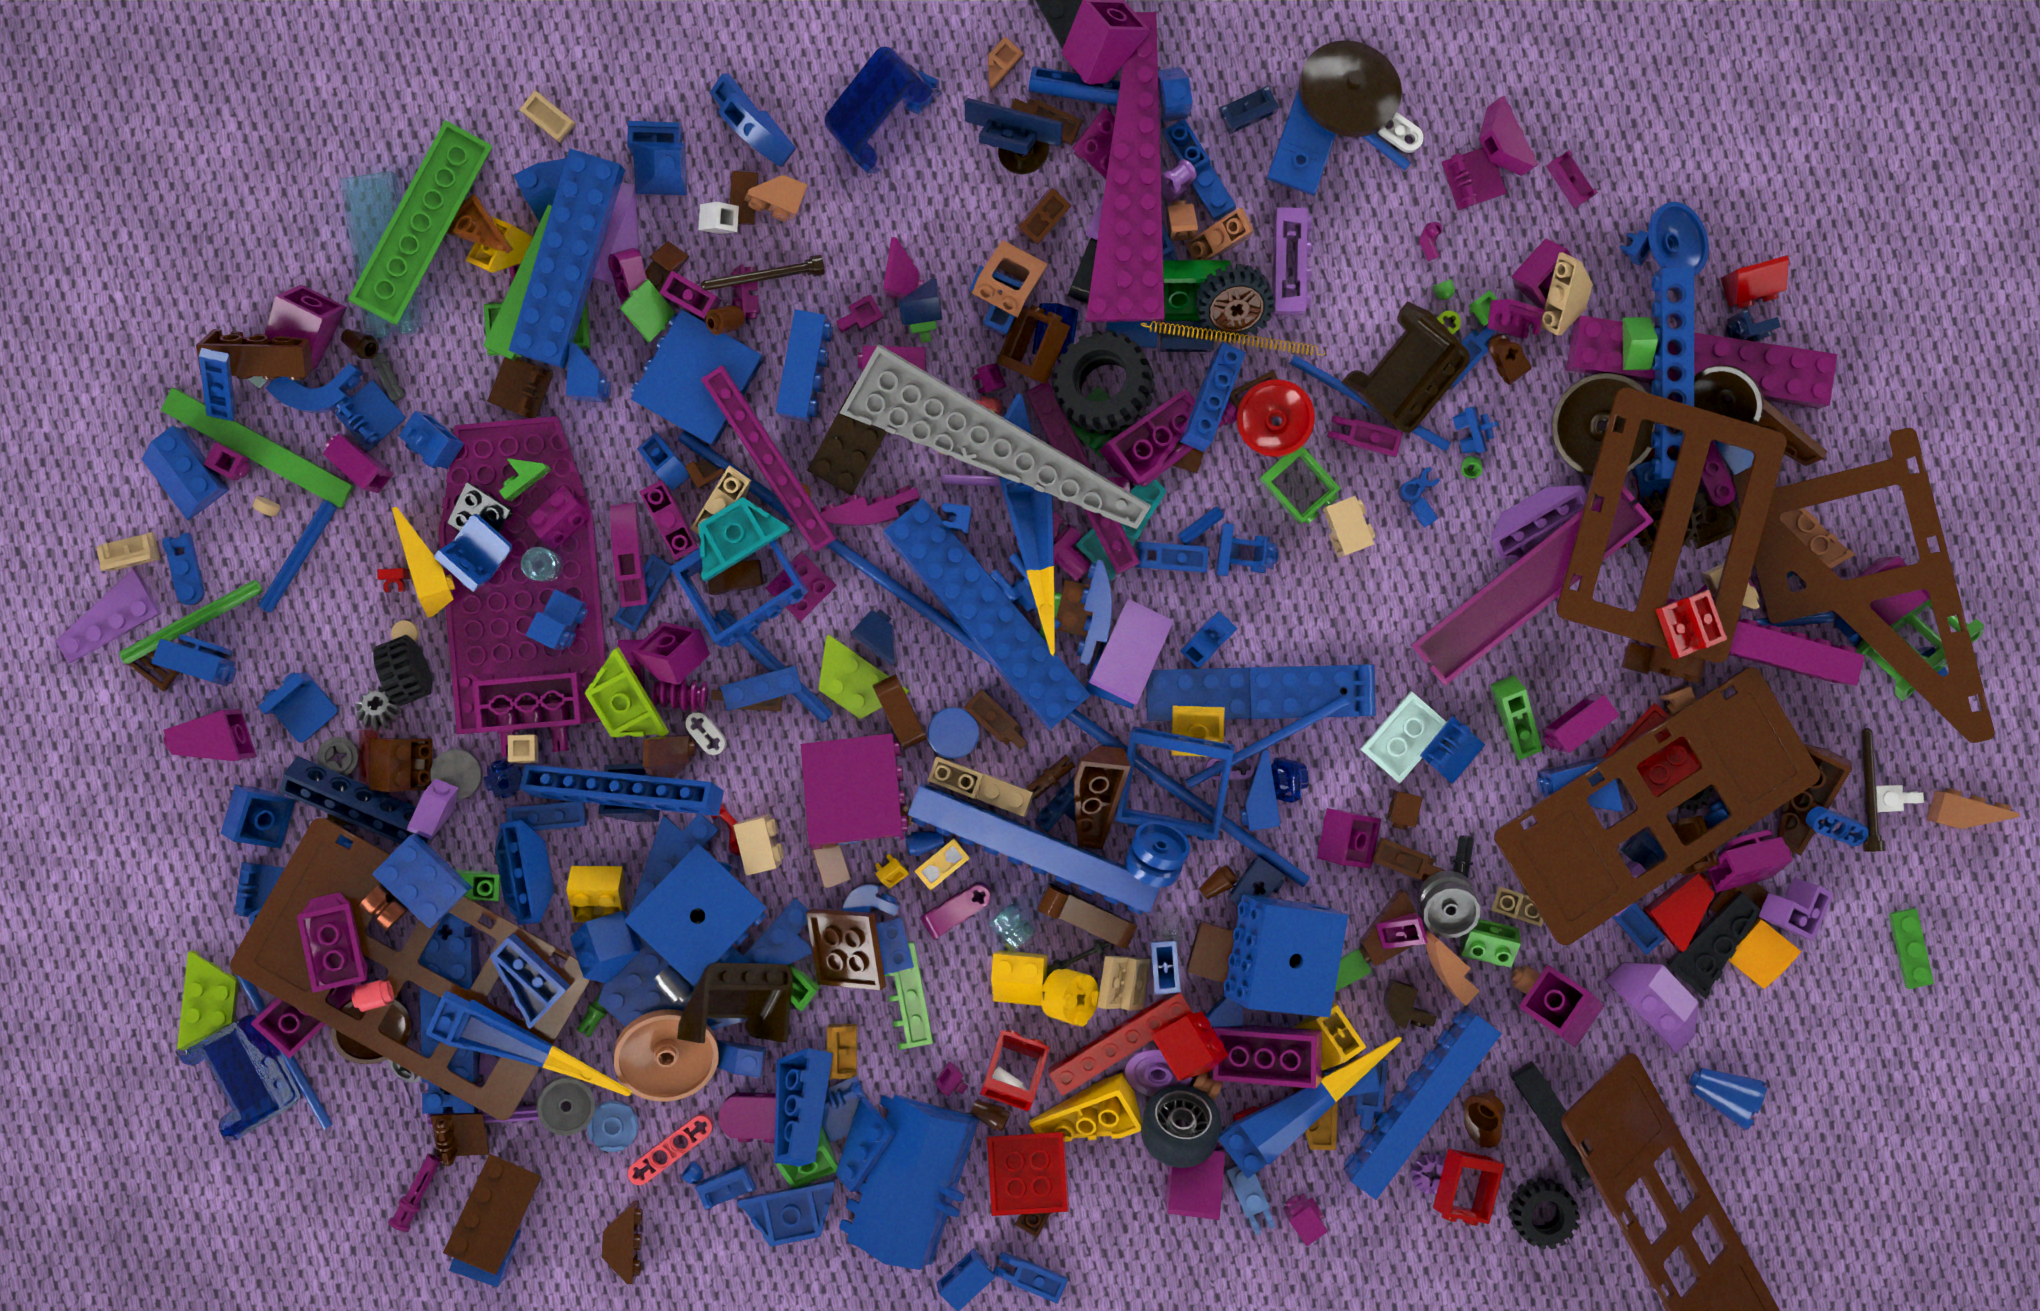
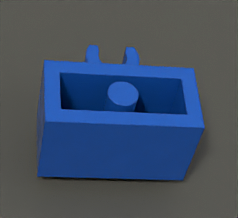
(430, 440)

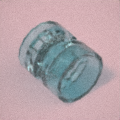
(541, 564)
(1011, 927)

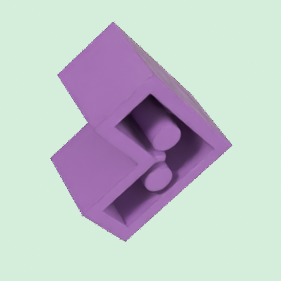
(1800, 910)

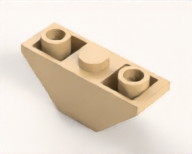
(1567, 294)
(728, 490)

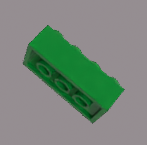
(1182, 281)

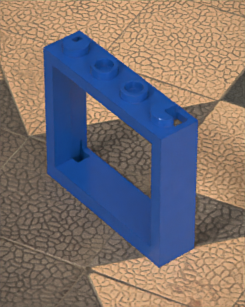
(693, 563)
(1184, 744)

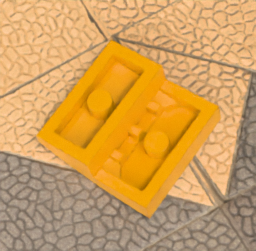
(1763, 954)

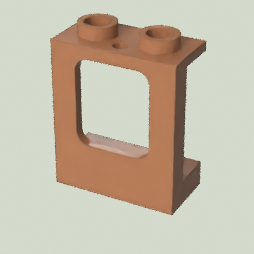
(1019, 265)

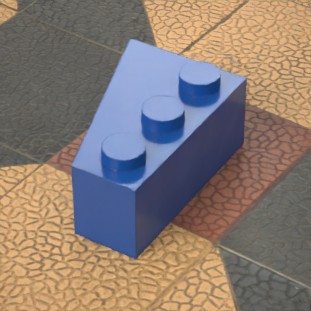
(528, 978)

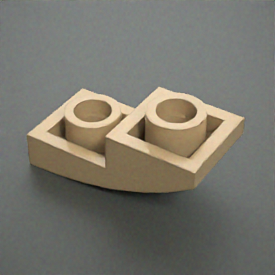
(1516, 906)

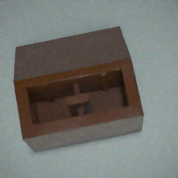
(400, 764)

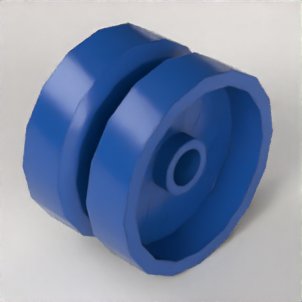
(1157, 854)

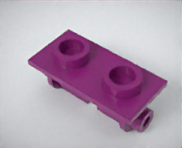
(742, 299)

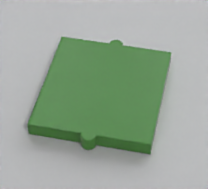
(647, 310)

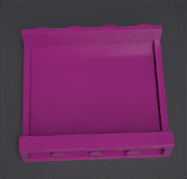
(853, 790)

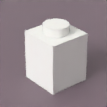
(718, 217)

